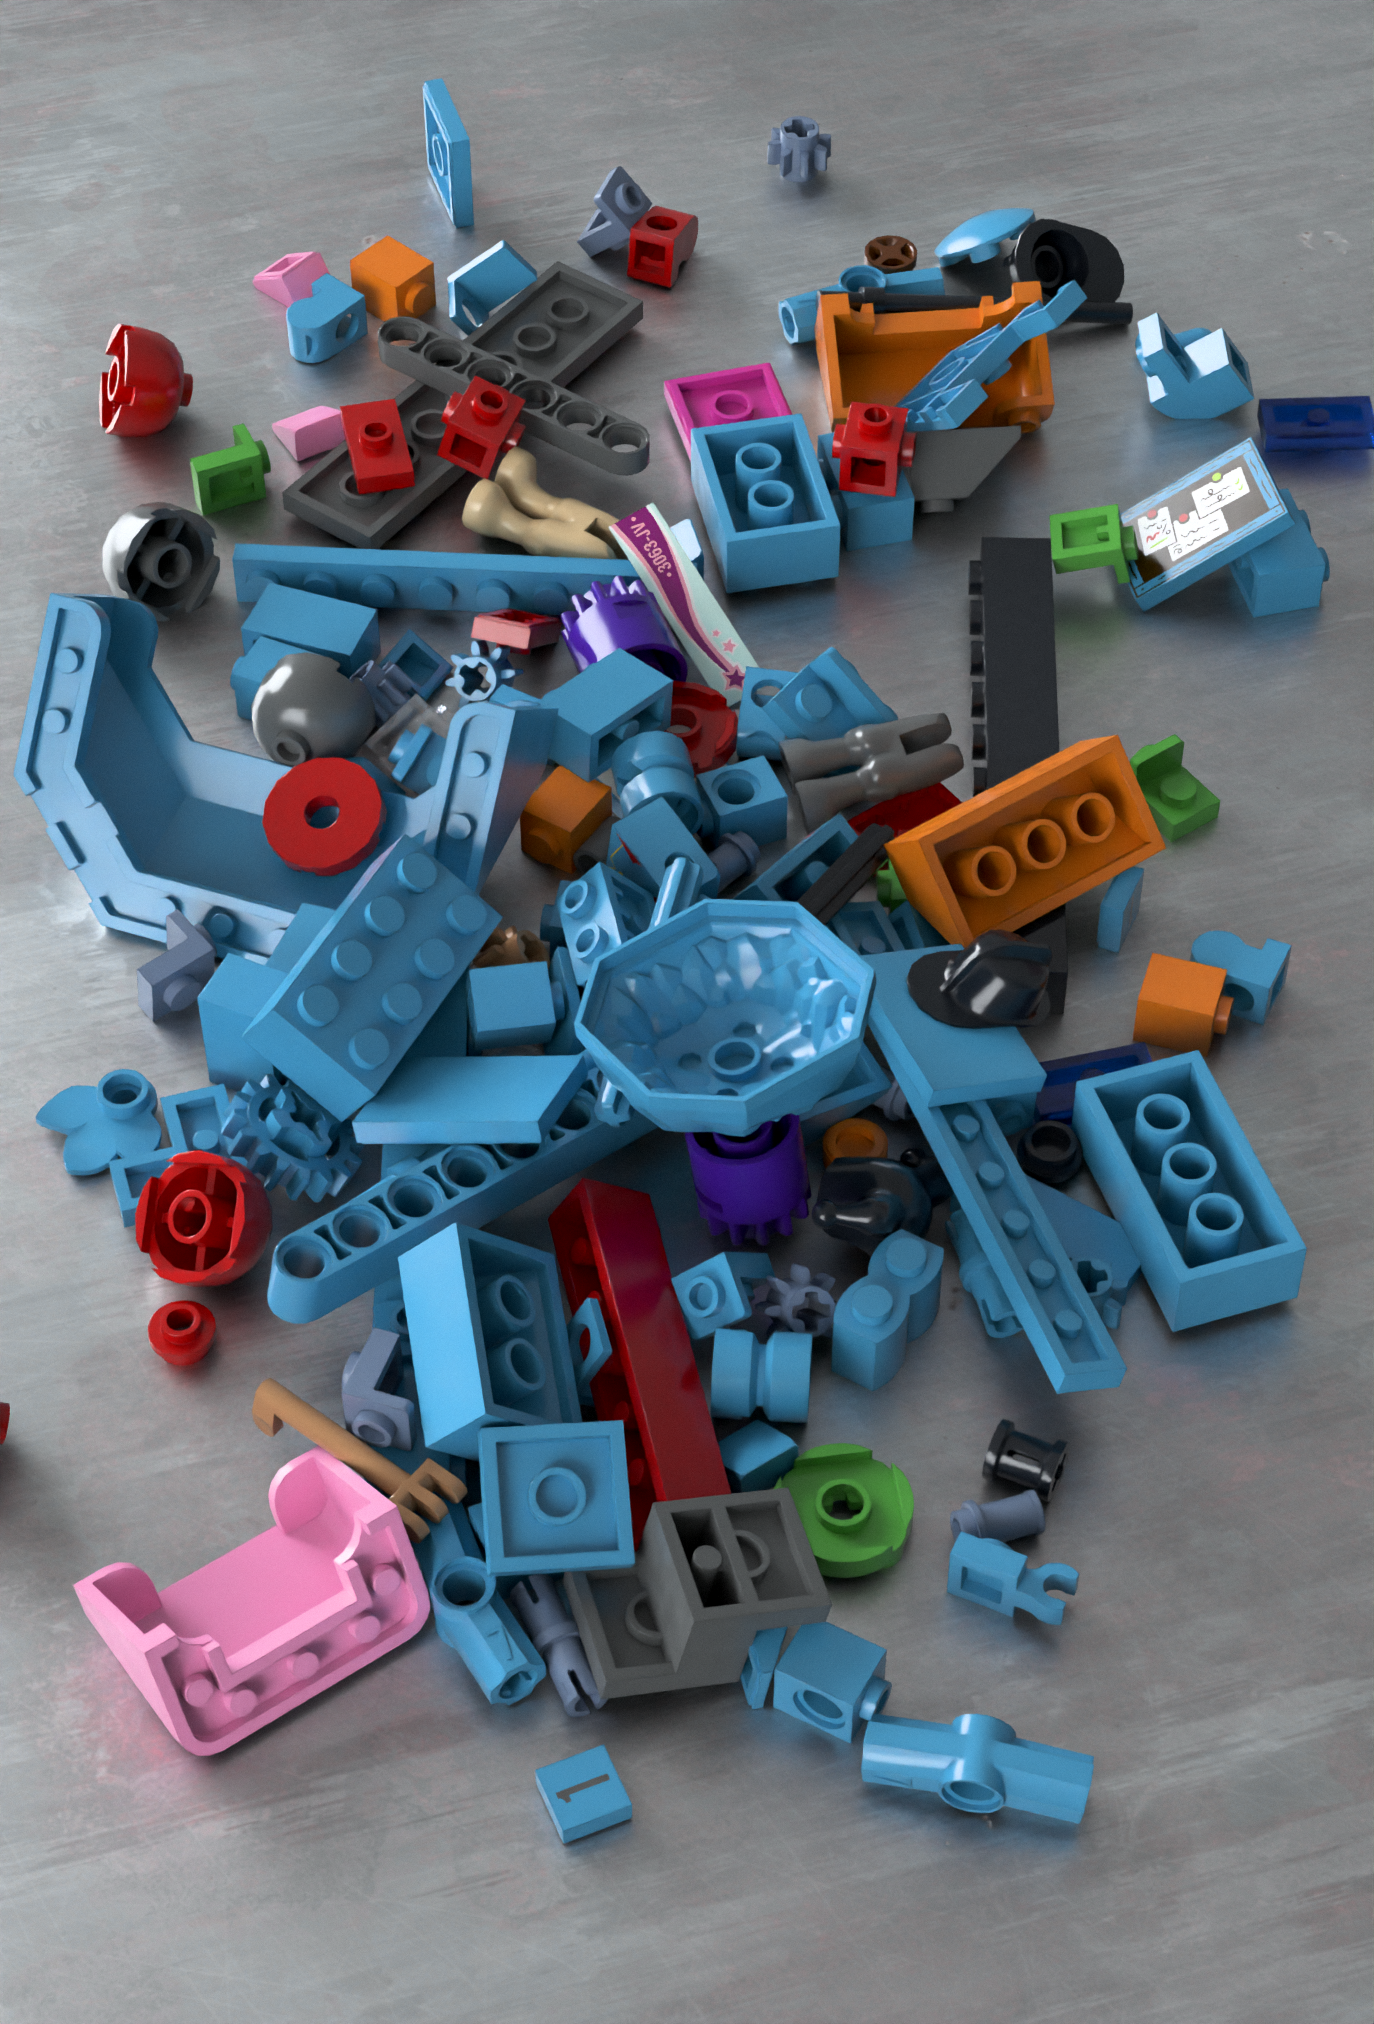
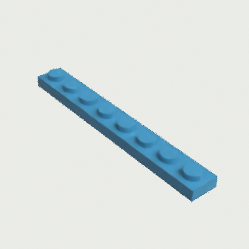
(425, 577)

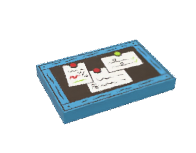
(1203, 523)

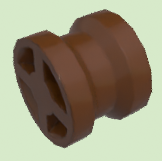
(891, 254)

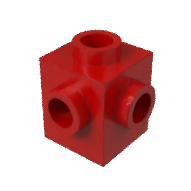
(481, 426)
(873, 448)

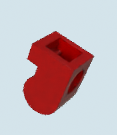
(660, 244)

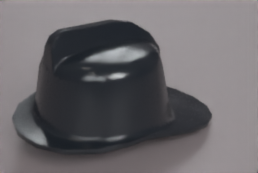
(1064, 253)
(986, 985)

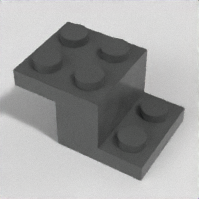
(697, 1593)

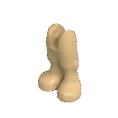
(529, 516)

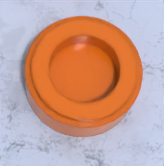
(854, 1138)

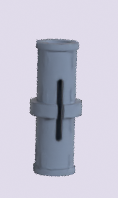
(557, 1643)

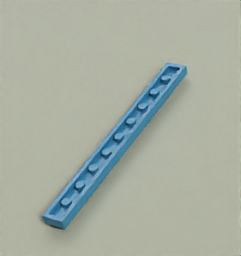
(1001, 1207)

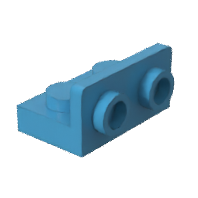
(827, 702)
(600, 915)

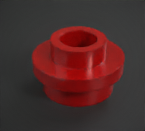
(182, 1346)

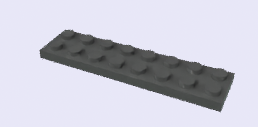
(546, 329)

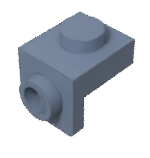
(620, 207)
(180, 973)
(370, 1390)

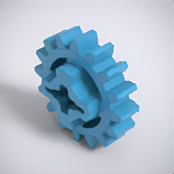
(291, 1139)

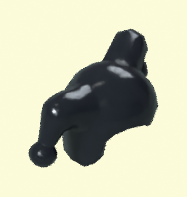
(875, 1196)

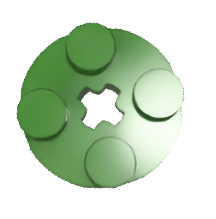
(882, 1494)

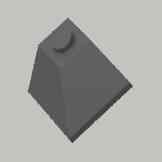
(954, 463)

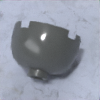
(161, 558)
(311, 711)

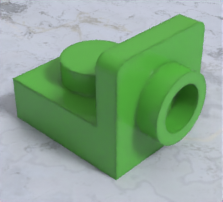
(231, 474)
(1093, 540)
(1172, 793)

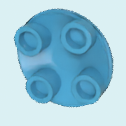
(981, 235)

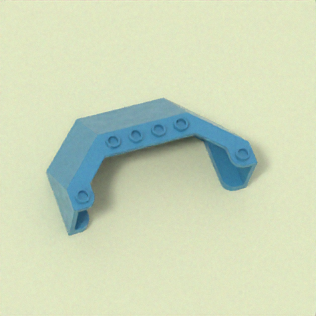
(179, 821)

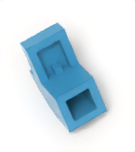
(1192, 380)

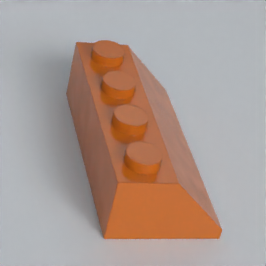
(1028, 843)

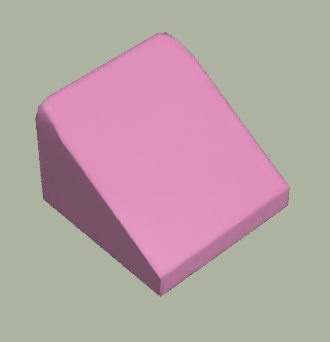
(291, 277)
(310, 432)

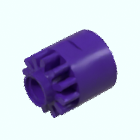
(624, 619)
(751, 1180)

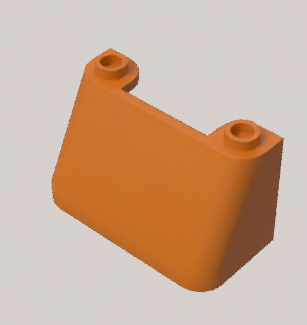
(886, 355)

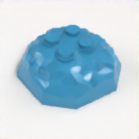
(727, 1015)

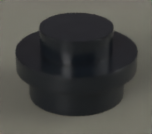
(1049, 1152)

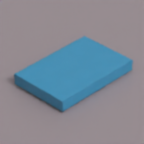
(941, 1059)
(471, 1100)

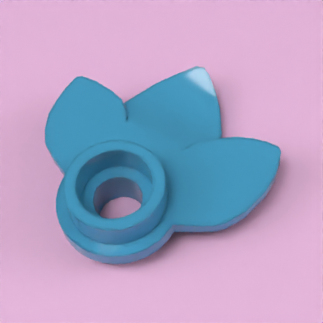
(104, 1121)

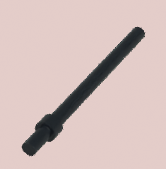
(899, 303)

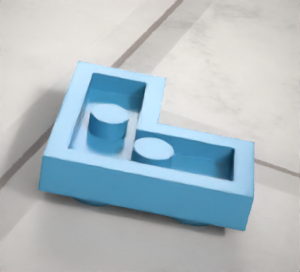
(192, 1124)

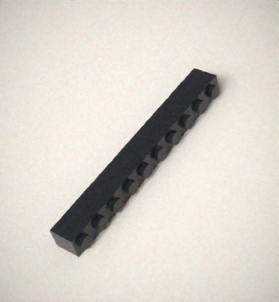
(1016, 692)

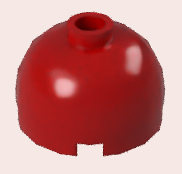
(143, 383)
(203, 1220)

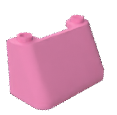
(271, 1615)

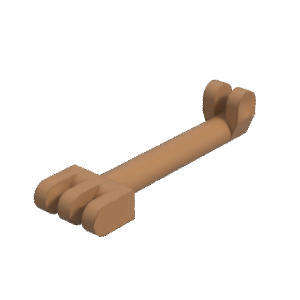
(408, 1492)

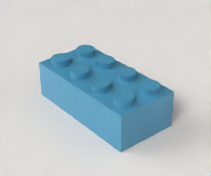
(372, 978)
(1187, 1190)

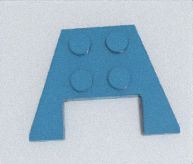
(953, 386)

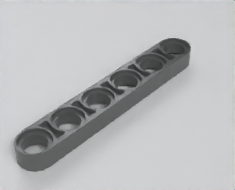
(544, 423)

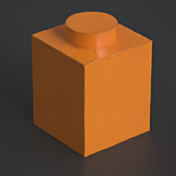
(394, 280)
(563, 817)
(1182, 1005)

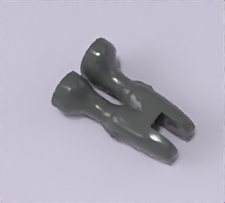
(893, 762)

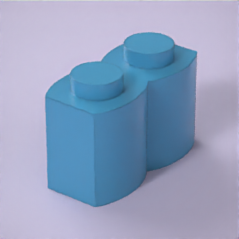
(886, 1309)

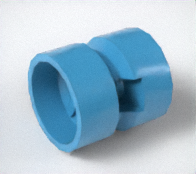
(657, 767)
(761, 1375)

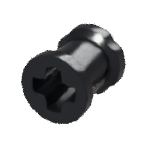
(1009, 1442)

